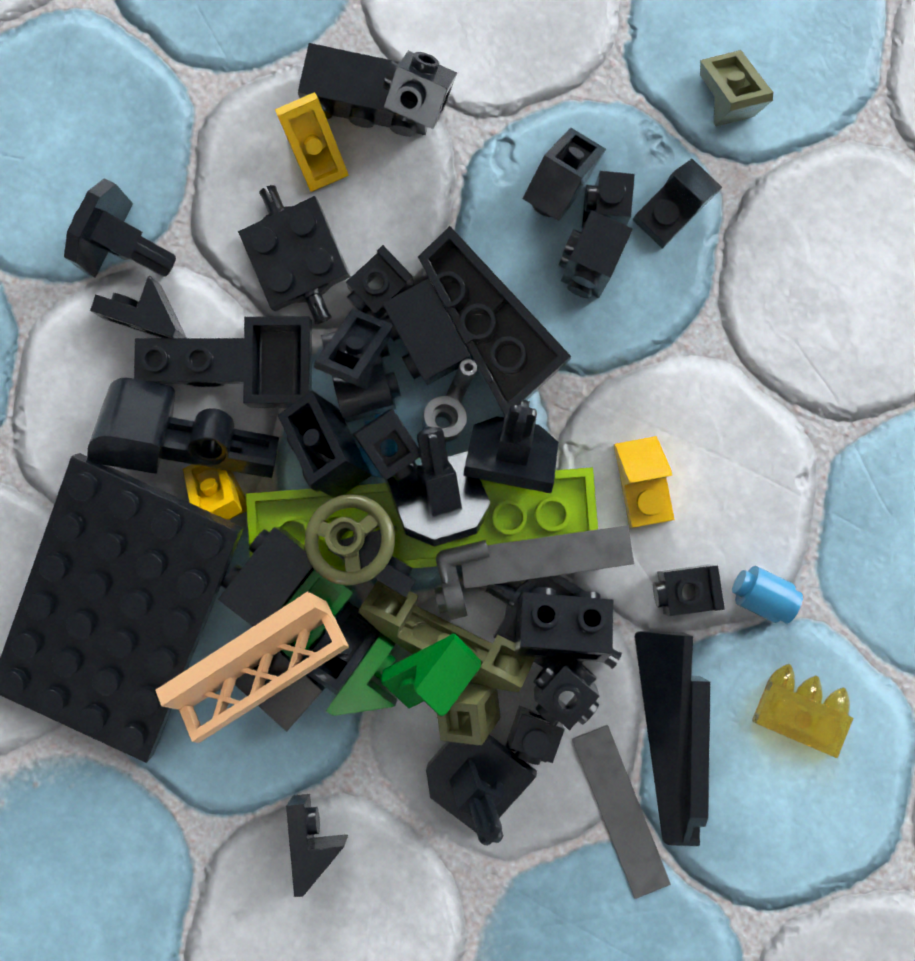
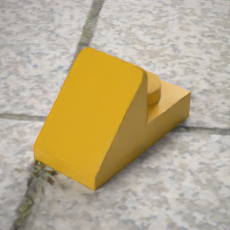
(312, 141)
(644, 481)
(214, 491)

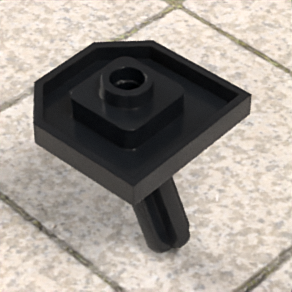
(101, 229)
(513, 451)
(436, 499)
(478, 784)

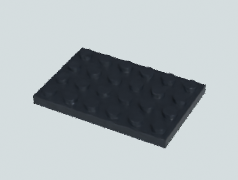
(114, 605)

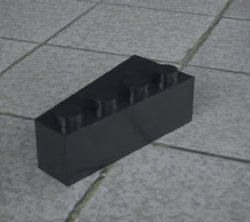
(500, 332)

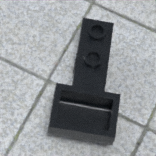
(269, 360)
(140, 430)

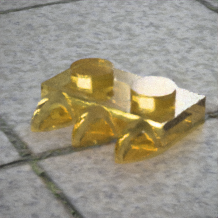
(801, 712)

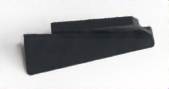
(677, 733)

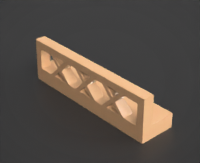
(246, 652)

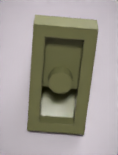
(736, 87)

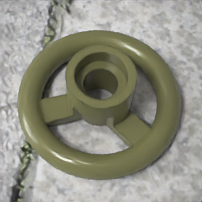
(333, 534)

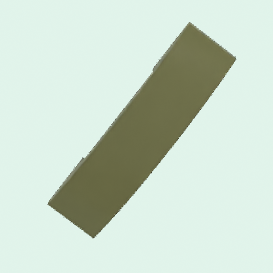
(417, 629)

